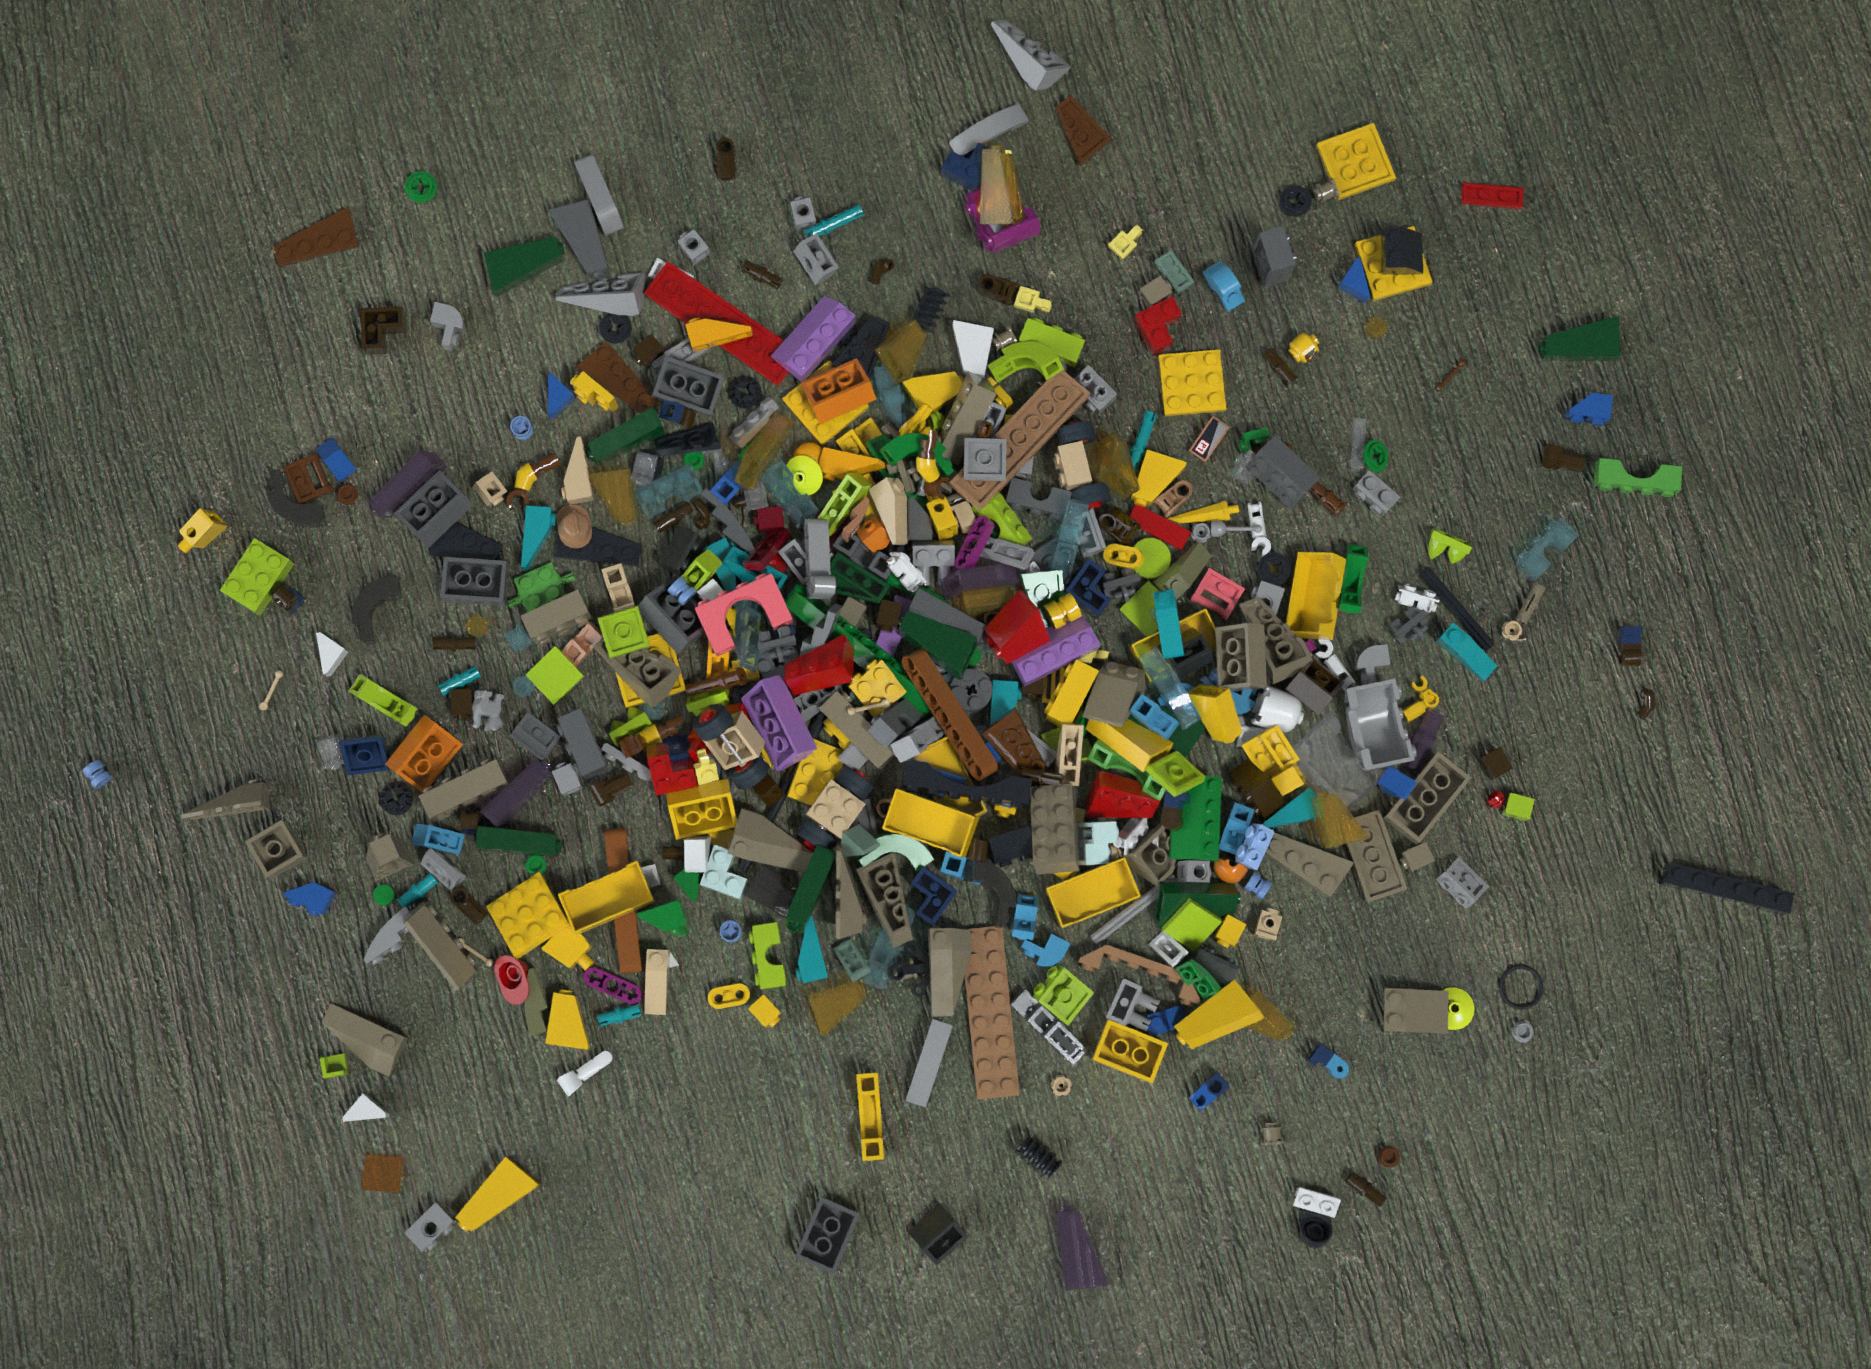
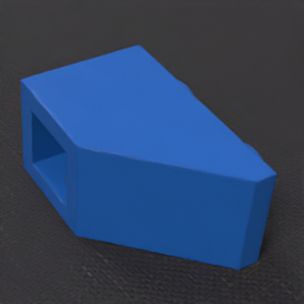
(1594, 409)
(726, 487)
(313, 896)

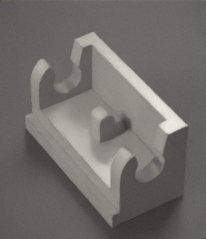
(1091, 537)

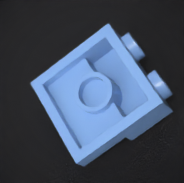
(1254, 846)

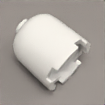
(1276, 708)

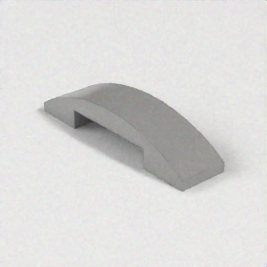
(988, 129)

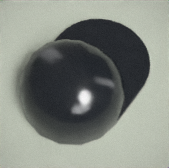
(1314, 1228)

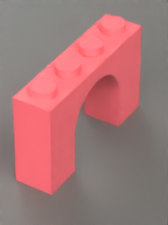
(714, 612)

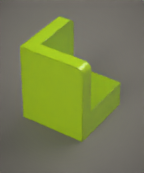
(1518, 807)
(334, 1066)

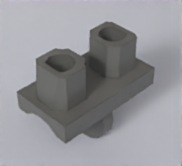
(1123, 586)
(1413, 629)
(767, 644)

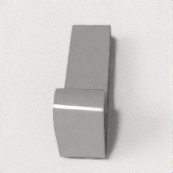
(598, 194)
(817, 558)
(809, 710)

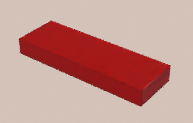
(1492, 196)
(1160, 527)

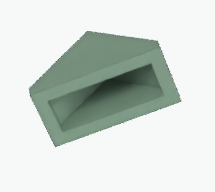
(858, 841)

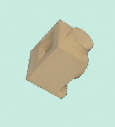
(491, 483)
(963, 516)
(1261, 929)

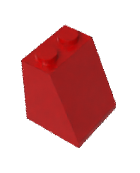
(1016, 629)

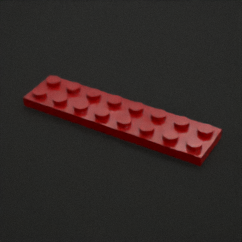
(690, 300)

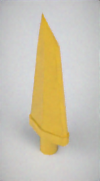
(1218, 511)

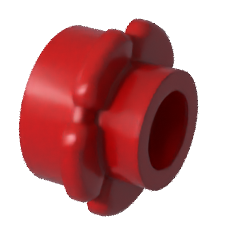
(1496, 799)

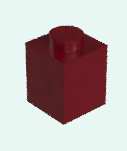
(769, 519)

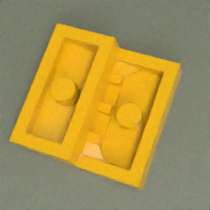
(855, 439)
(1270, 751)

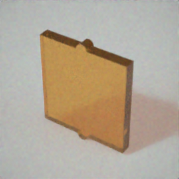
(382, 1173)

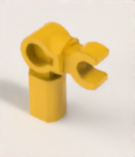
(1429, 701)

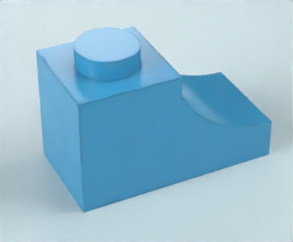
(437, 839)

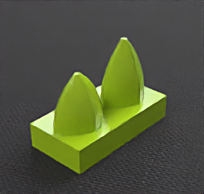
(1440, 540)
(699, 702)
(636, 723)

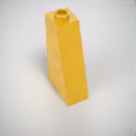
(1131, 742)
(1218, 1016)
(500, 1190)

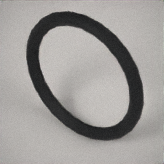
(1515, 1006)

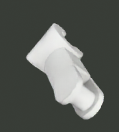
(1260, 539)
(1333, 663)
(572, 1081)

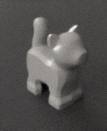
(487, 705)

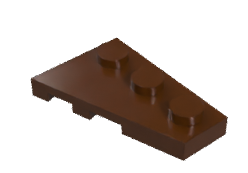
(1081, 130)

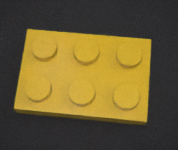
(814, 773)

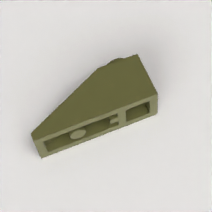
(1184, 570)

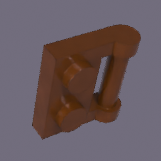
(301, 480)

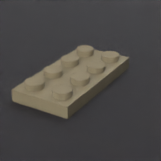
(1375, 859)

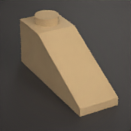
(577, 479)
(892, 508)
(1069, 753)
(656, 981)

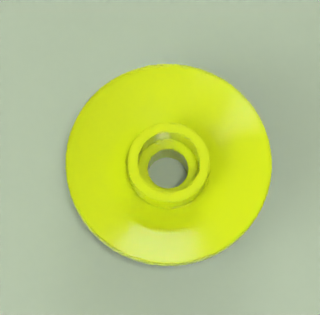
(809, 470)
(1465, 1011)

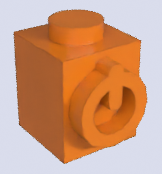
(874, 534)

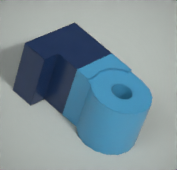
(1334, 1064)

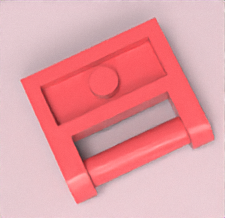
(1222, 589)

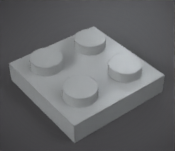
(985, 459)

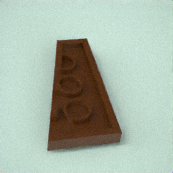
(321, 239)
(617, 378)
(1015, 744)

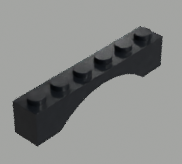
(923, 777)
(1726, 887)

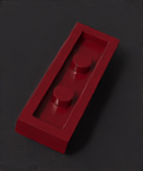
(767, 550)

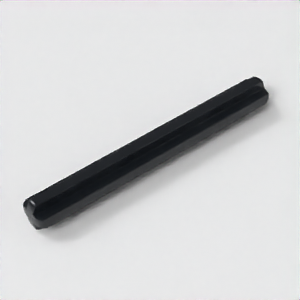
(1457, 608)

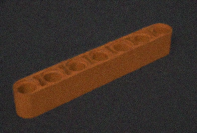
(949, 714)
(626, 925)

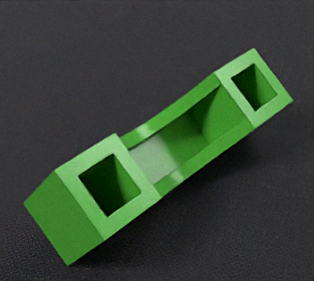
(1611, 475)
(1108, 758)

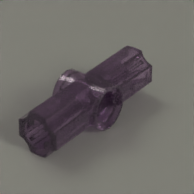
(1424, 739)

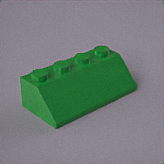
(1201, 824)
(669, 918)

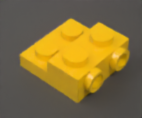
(591, 392)
(876, 685)

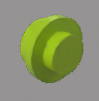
(936, 420)

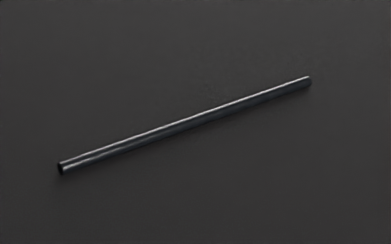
(775, 808)

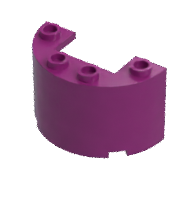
(1006, 237)

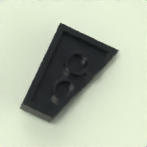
(864, 345)
(688, 441)
(465, 543)

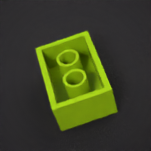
(257, 577)

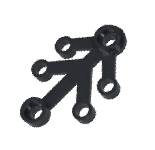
(913, 969)

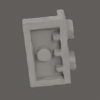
(1375, 493)
(442, 869)
(1462, 883)

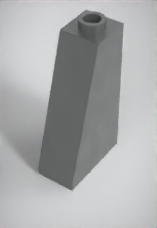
(581, 233)
(937, 610)

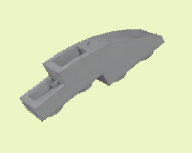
(388, 938)

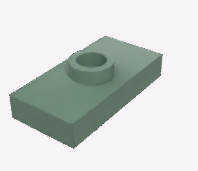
(1174, 272)
(851, 960)

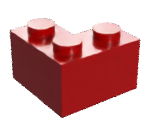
(1153, 324)
(669, 775)

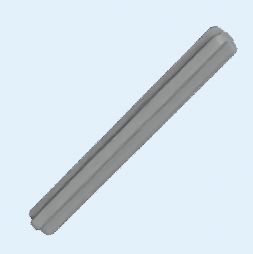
(1128, 913)

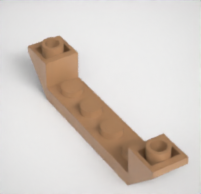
(1092, 961)

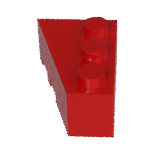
(821, 667)
(1118, 798)

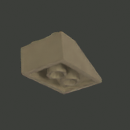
(1115, 693)
(1415, 1011)

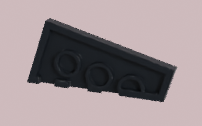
(602, 549)

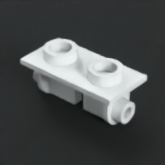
(899, 564)
(1410, 594)
(1132, 833)
(1316, 1201)

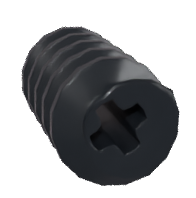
(929, 307)
(1039, 1156)

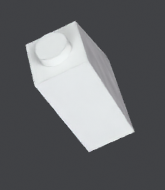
(973, 346)

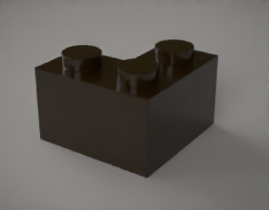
(378, 323)
(1256, 789)

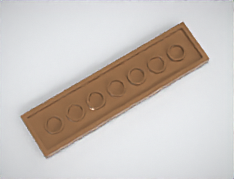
(1027, 433)
(990, 1016)

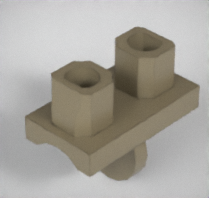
(905, 472)

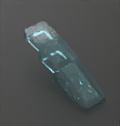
(747, 634)

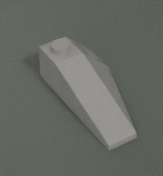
(1033, 63)
(614, 296)

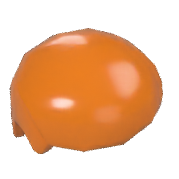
(1228, 873)

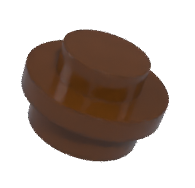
(347, 494)
(1388, 1156)

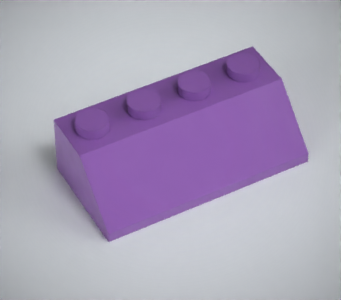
(814, 338)
(1065, 646)
(778, 722)

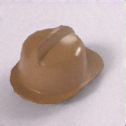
(574, 526)

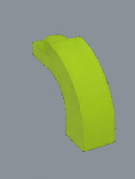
(1026, 355)
(383, 700)

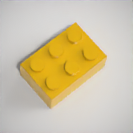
(1070, 693)
(702, 809)
(1129, 1051)

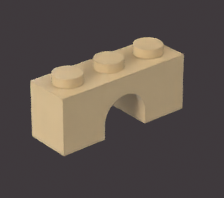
(618, 587)

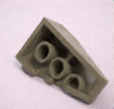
(1283, 649)
(643, 672)
(242, 799)
(763, 842)
(1151, 856)
(848, 906)
(947, 963)
(368, 1040)

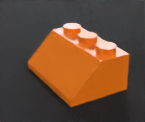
(838, 391)
(424, 753)

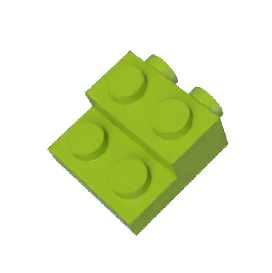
(1062, 994)

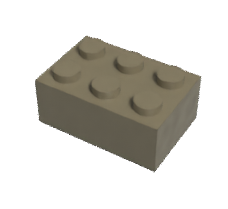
(556, 618)
(1241, 656)

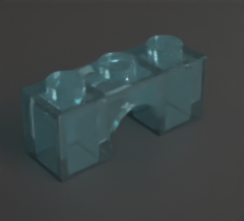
(680, 482)
(780, 484)
(1558, 535)

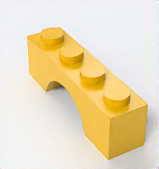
(870, 1116)

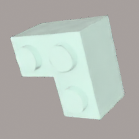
(1094, 840)
(718, 876)

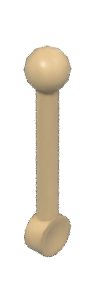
(884, 703)
(264, 705)
(488, 961)

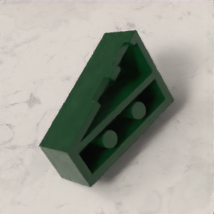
(857, 582)

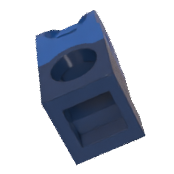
(1209, 1091)

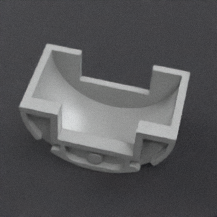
(1377, 725)

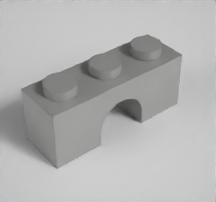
(917, 739)

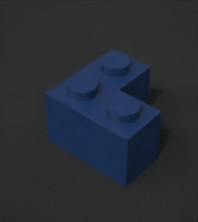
(963, 170)
(1084, 589)
(938, 895)

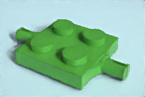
(539, 587)

